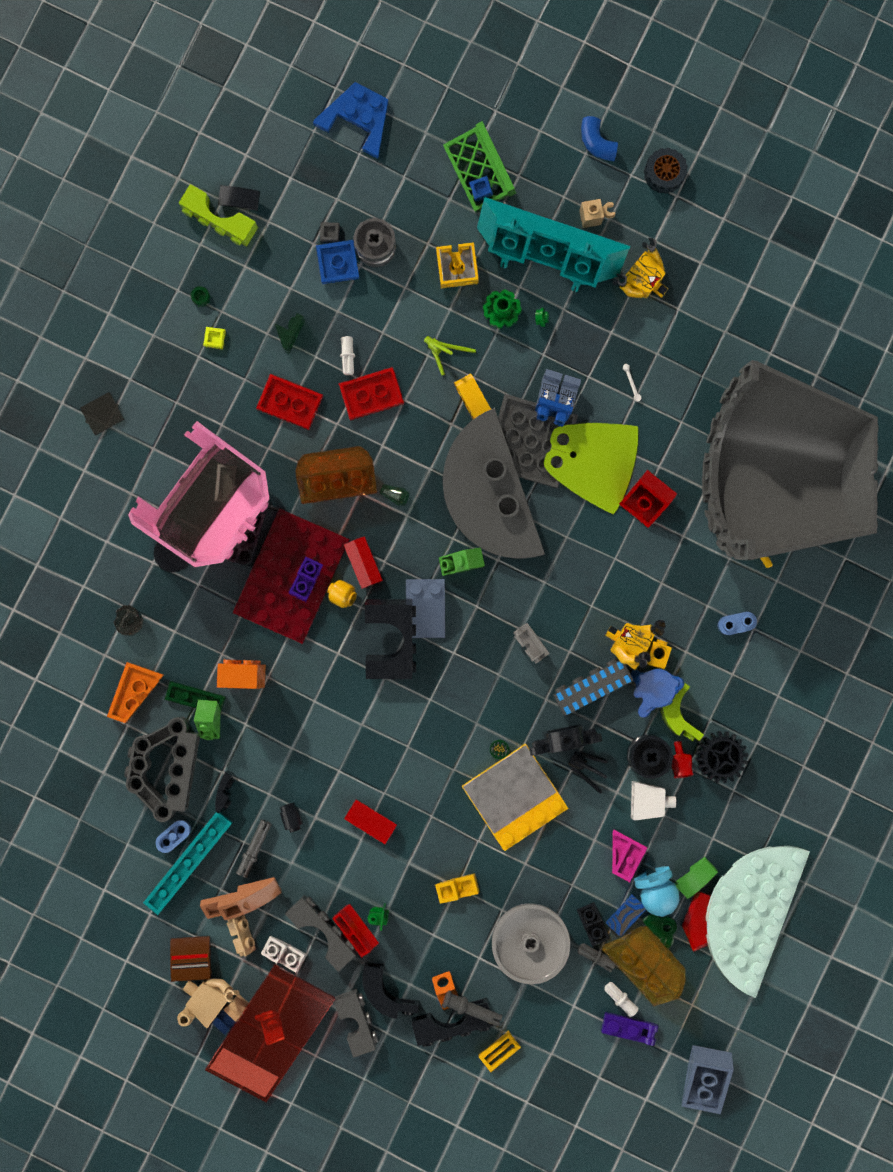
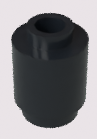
(291, 817)

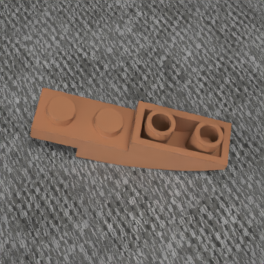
(246, 899)

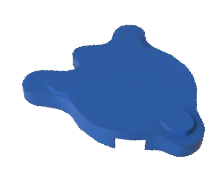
(656, 689)

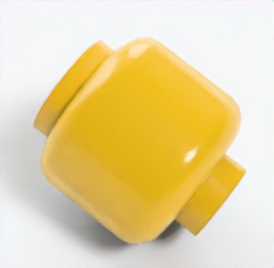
(342, 594)

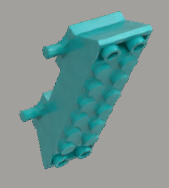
(524, 235)

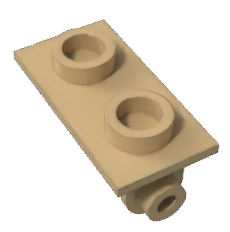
(244, 943)

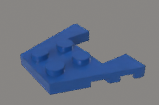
(362, 109)

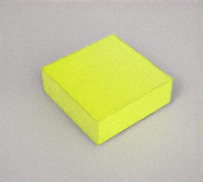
(214, 338)

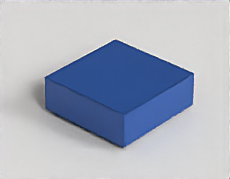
(481, 188)

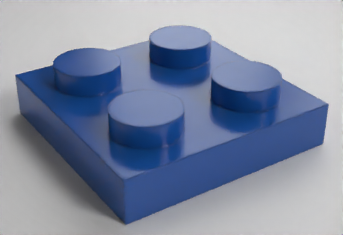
(337, 262)

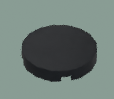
(168, 560)

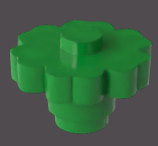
(502, 309)

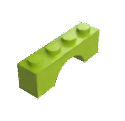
(238, 227)

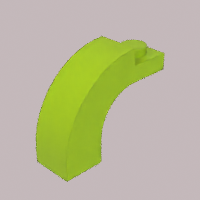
(675, 722)

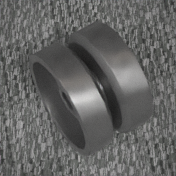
(365, 240)

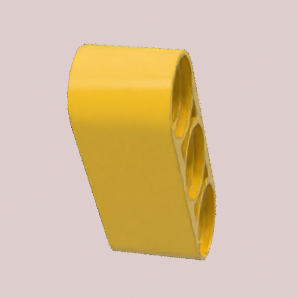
(472, 396)

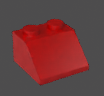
(648, 498)

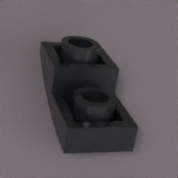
(239, 197)
(222, 797)
(593, 924)

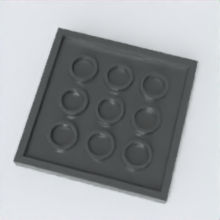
(530, 439)

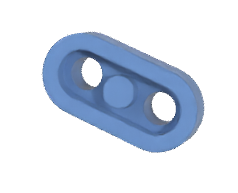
(737, 622)
(173, 835)

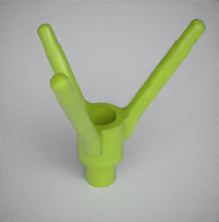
(437, 347)

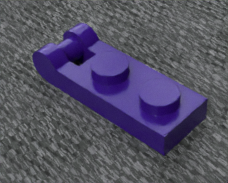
(629, 1028)

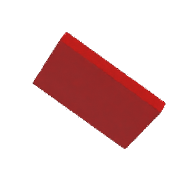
(371, 393)
(289, 402)

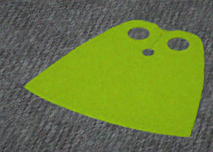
(602, 461)

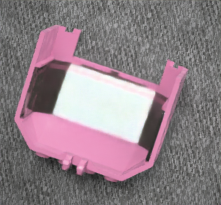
(208, 504)

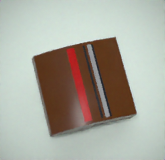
(190, 958)

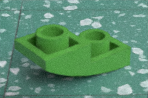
(696, 878)

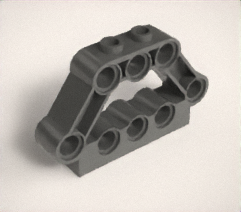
(147, 792)

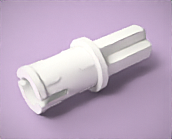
(347, 355)
(621, 999)

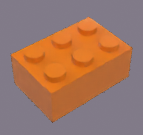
(238, 675)

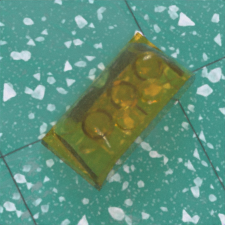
(648, 965)

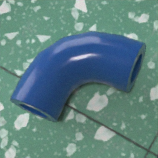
(594, 142)

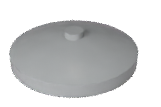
(530, 943)

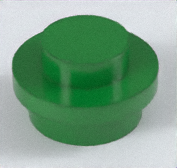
(541, 317)

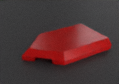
(695, 921)

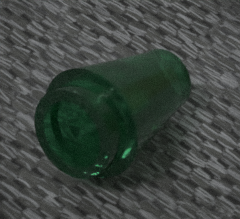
(395, 494)

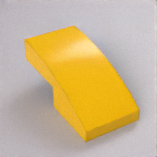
(457, 888)

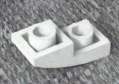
(283, 953)

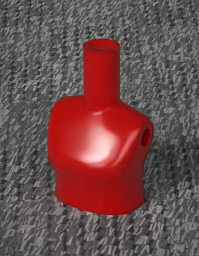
(681, 762)

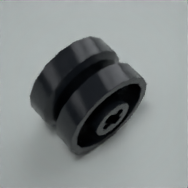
(659, 762)

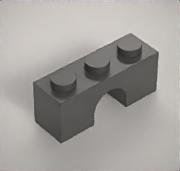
(351, 1006)

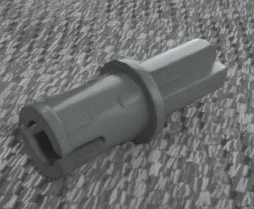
(596, 957)

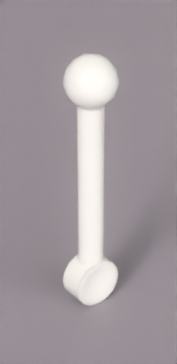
(637, 397)

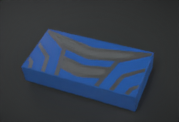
(626, 915)

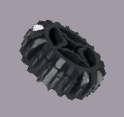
(736, 765)

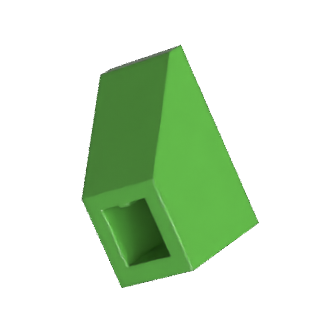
(461, 561)
(208, 719)

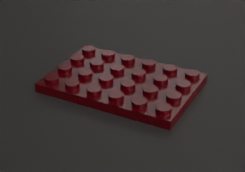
(267, 589)

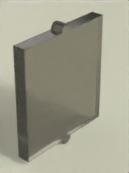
(102, 413)

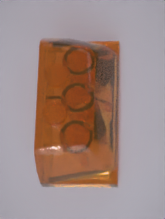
(335, 474)

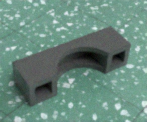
(305, 913)

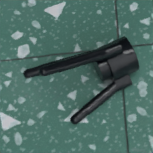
(579, 762)

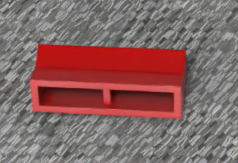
(363, 562)
(370, 821)
(355, 930)

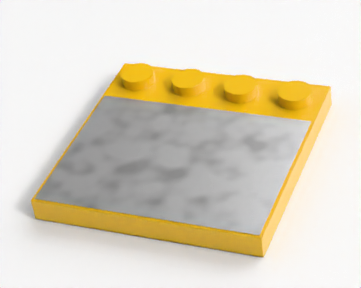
(514, 797)

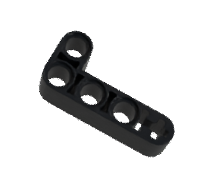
(251, 548)

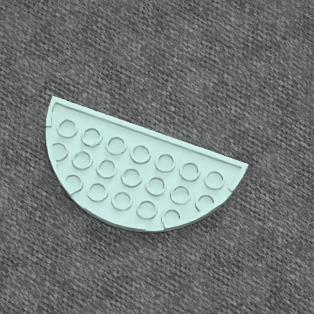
(750, 911)

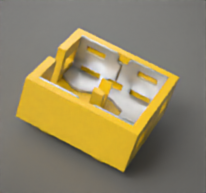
(458, 277)

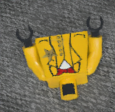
(644, 274)
(633, 642)

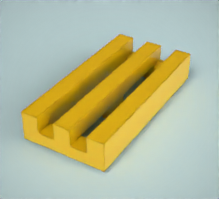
(493, 1046)

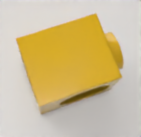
(659, 663)

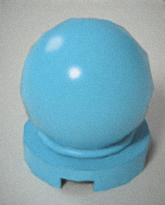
(658, 893)

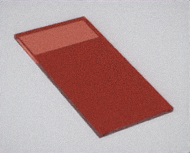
(270, 1033)

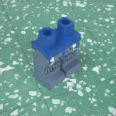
(554, 404)

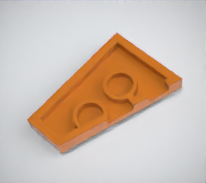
(132, 690)

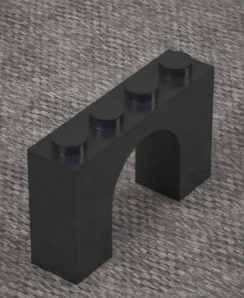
(399, 614)

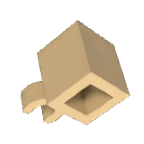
(593, 212)

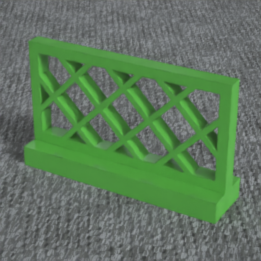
(491, 156)

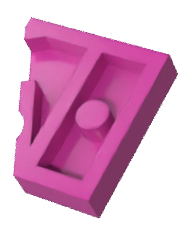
(626, 855)

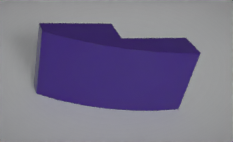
(306, 579)

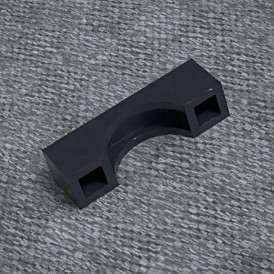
(429, 1029)

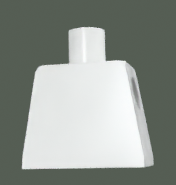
(649, 801)

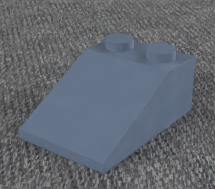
(429, 599)
(707, 1079)

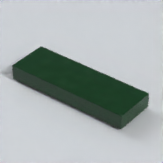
(190, 695)

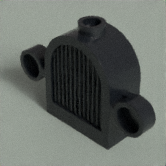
(564, 739)

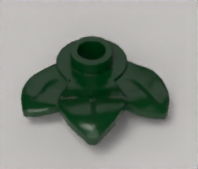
(656, 924)

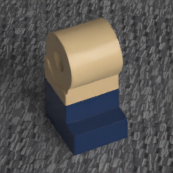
(230, 1014)

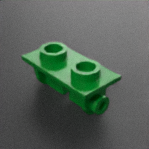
(378, 916)

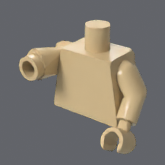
(205, 1001)

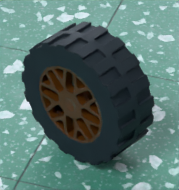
(665, 170)

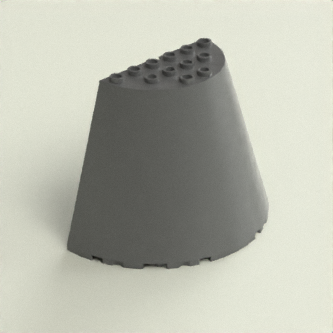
(787, 467)

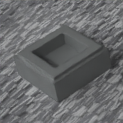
(329, 232)

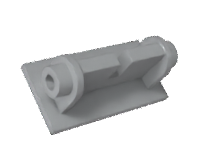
(529, 639)

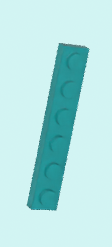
(187, 862)

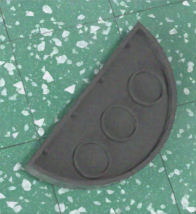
(487, 493)

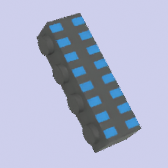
(592, 687)

